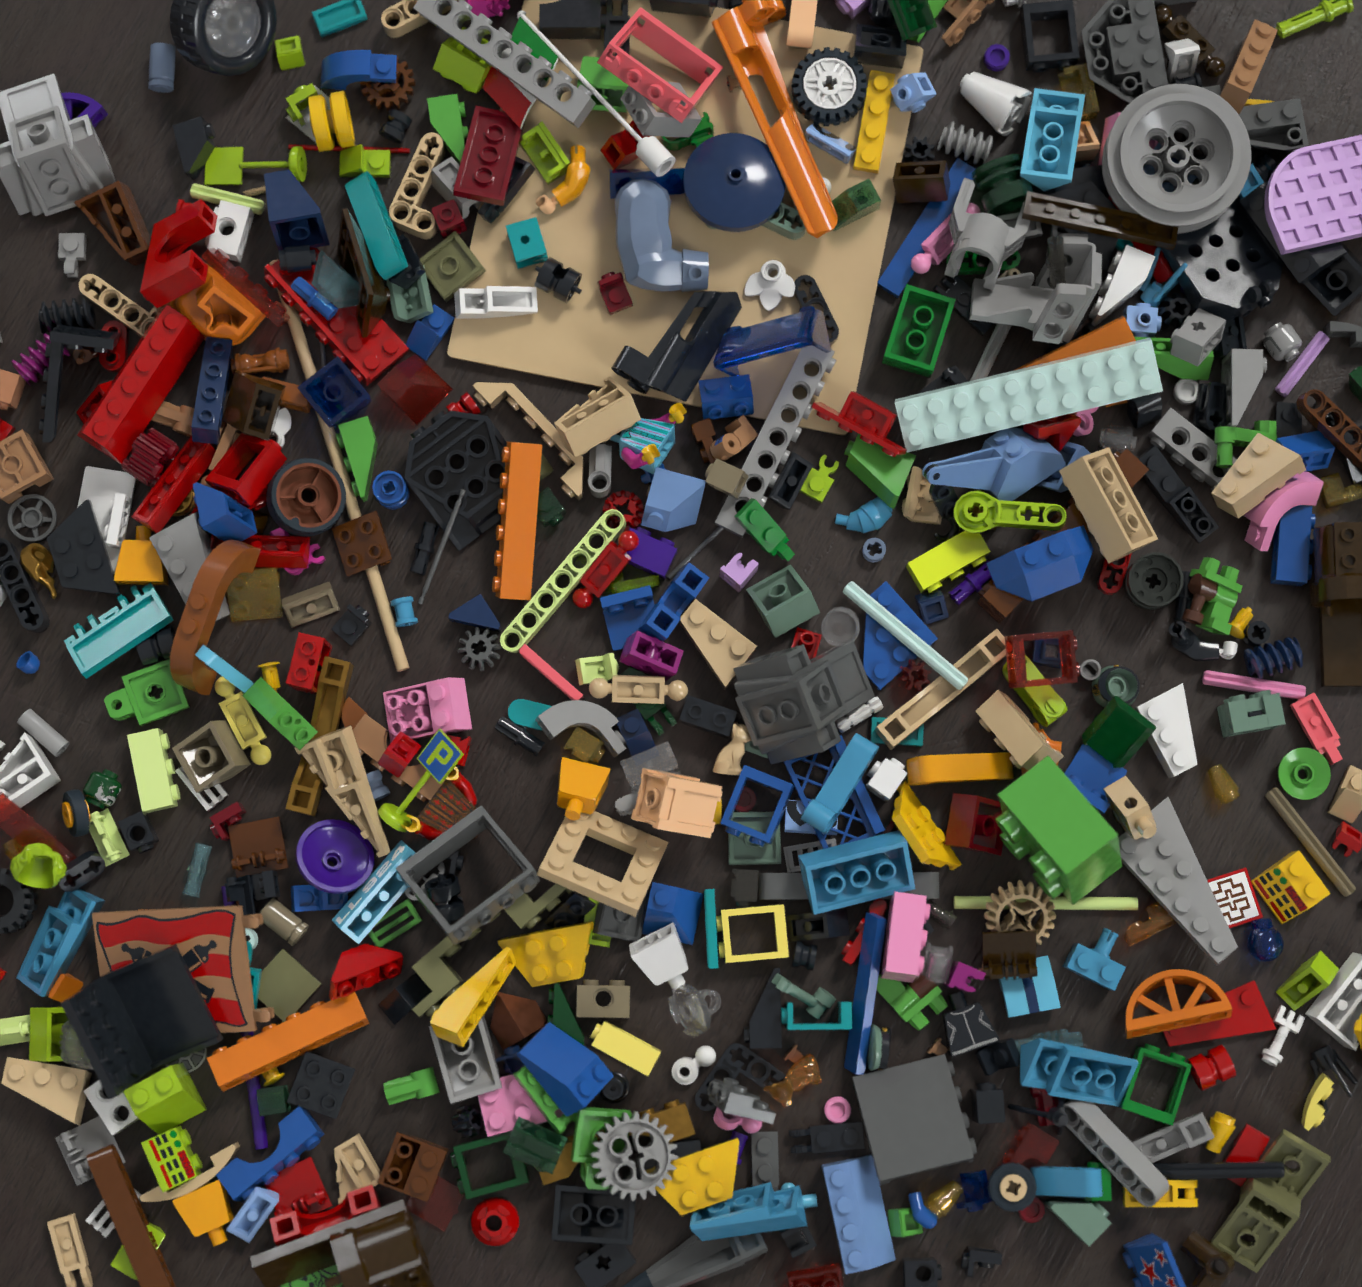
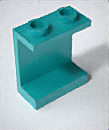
(844, 1018)

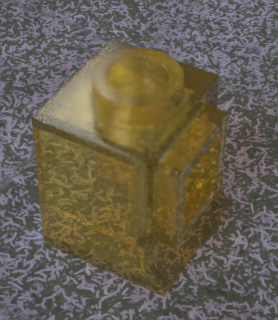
(585, 746)

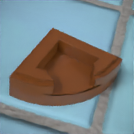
(351, 713)

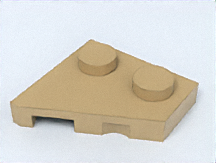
(355, 1166)

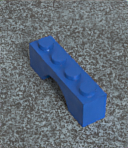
(297, 1134)

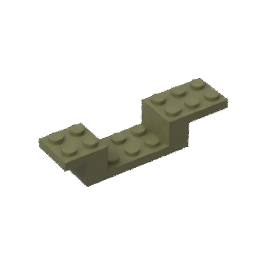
(444, 979)

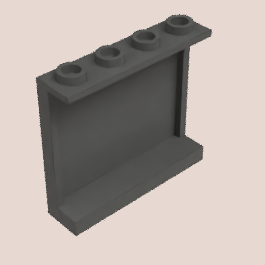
(913, 1118)

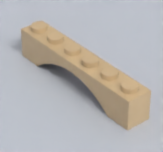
(940, 691)

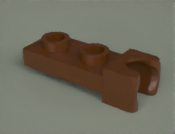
(704, 435)

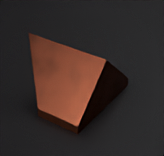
(515, 1019)

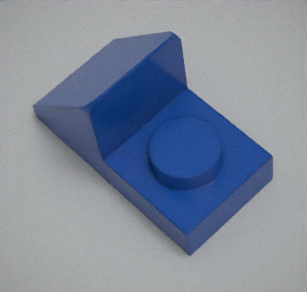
(429, 332)

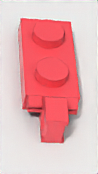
(1317, 727)

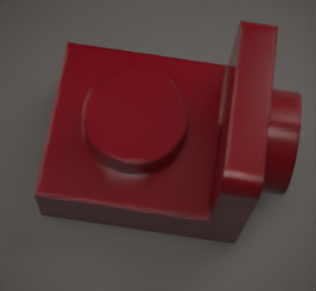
(448, 218)
(614, 292)
(228, 816)

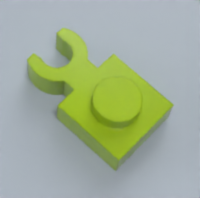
(817, 482)

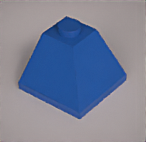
(675, 906)

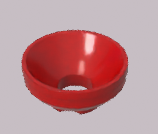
(501, 1208)

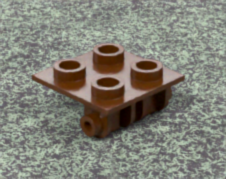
(362, 544)
(257, 847)

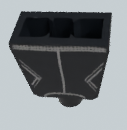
(966, 1026)

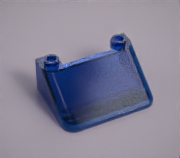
(771, 338)

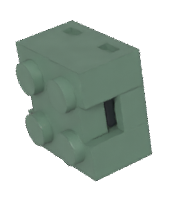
(1251, 715)

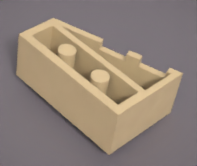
(598, 418)
(1256, 474)
(716, 641)
(1015, 732)
(49, 1085)

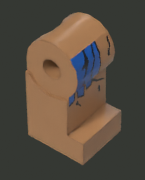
(739, 436)

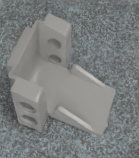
(47, 154)
(1045, 310)

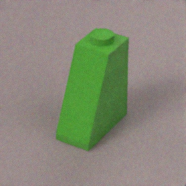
(878, 470)

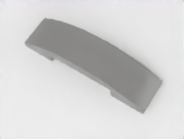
(1172, 1139)

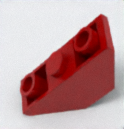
(363, 968)

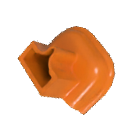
(219, 309)

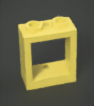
(780, 933)
(625, 1047)

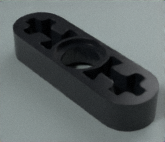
(801, 296)

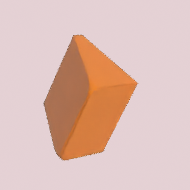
(65, 987)

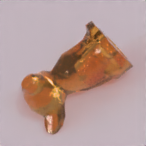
(798, 1076)

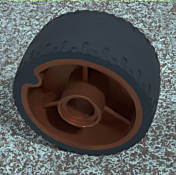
(288, 507)

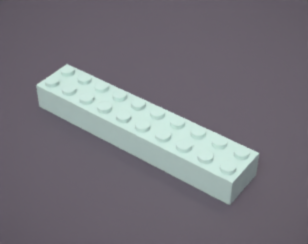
(1029, 395)

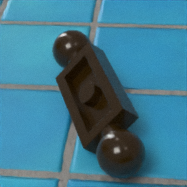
(1181, 29)

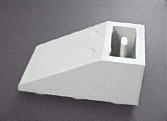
(1128, 274)

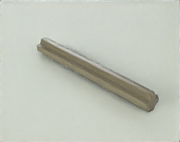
(1310, 842)

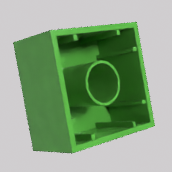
(1060, 830)

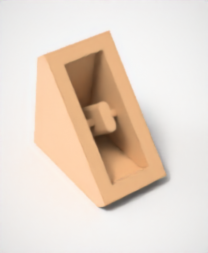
(1087, 143)

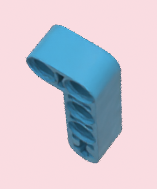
(840, 784)

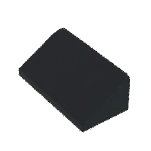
(790, 481)

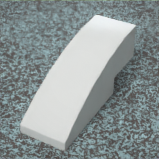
(495, 302)

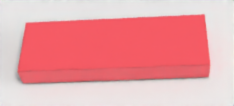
(552, 675)

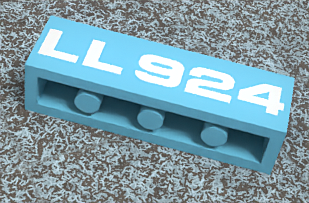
(374, 896)

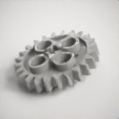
(657, 1149)

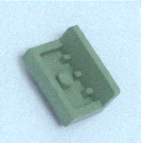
(411, 303)

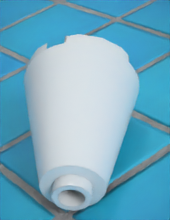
(996, 100)

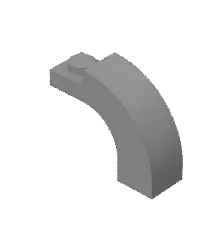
(586, 715)

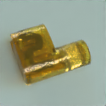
(1335, 494)

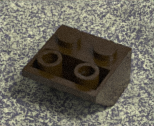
(253, 405)

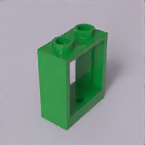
(1177, 1089)

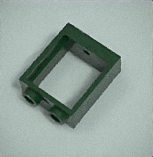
(464, 1182)

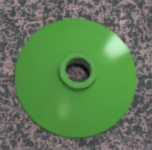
(1316, 771)

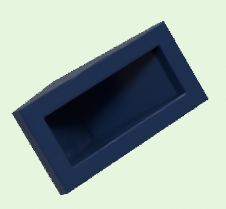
(476, 614)

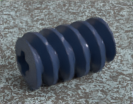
(1273, 656)

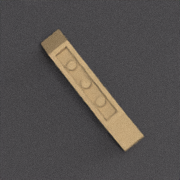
(493, 393)

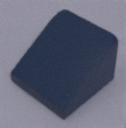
(932, 606)

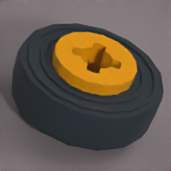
(76, 813)

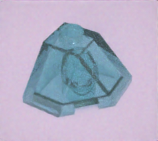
(334, 283)

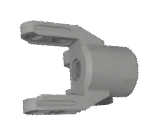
(982, 235)

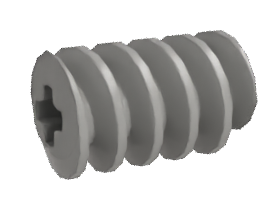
(965, 143)

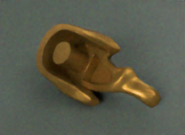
(37, 562)

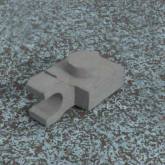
(71, 250)

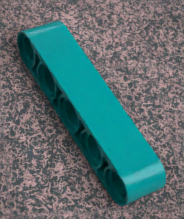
(376, 225)

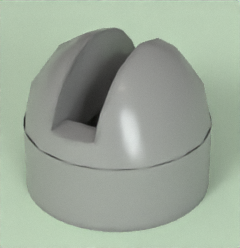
(1086, 672)

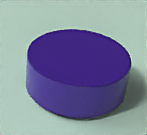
(996, 57)

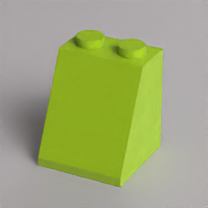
(165, 1099)

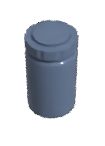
(162, 67)

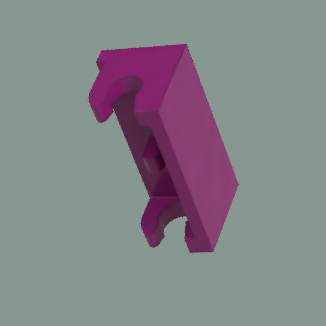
(959, 974)

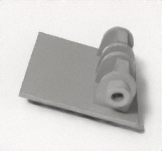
(82, 1141)

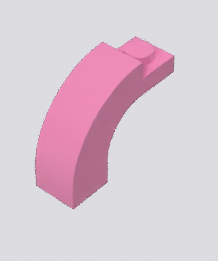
(1264, 517)

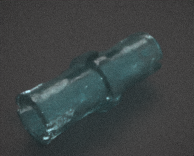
(197, 870)

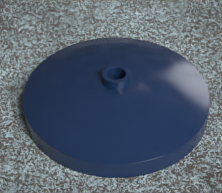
(733, 182)

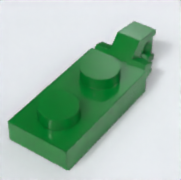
(764, 530)

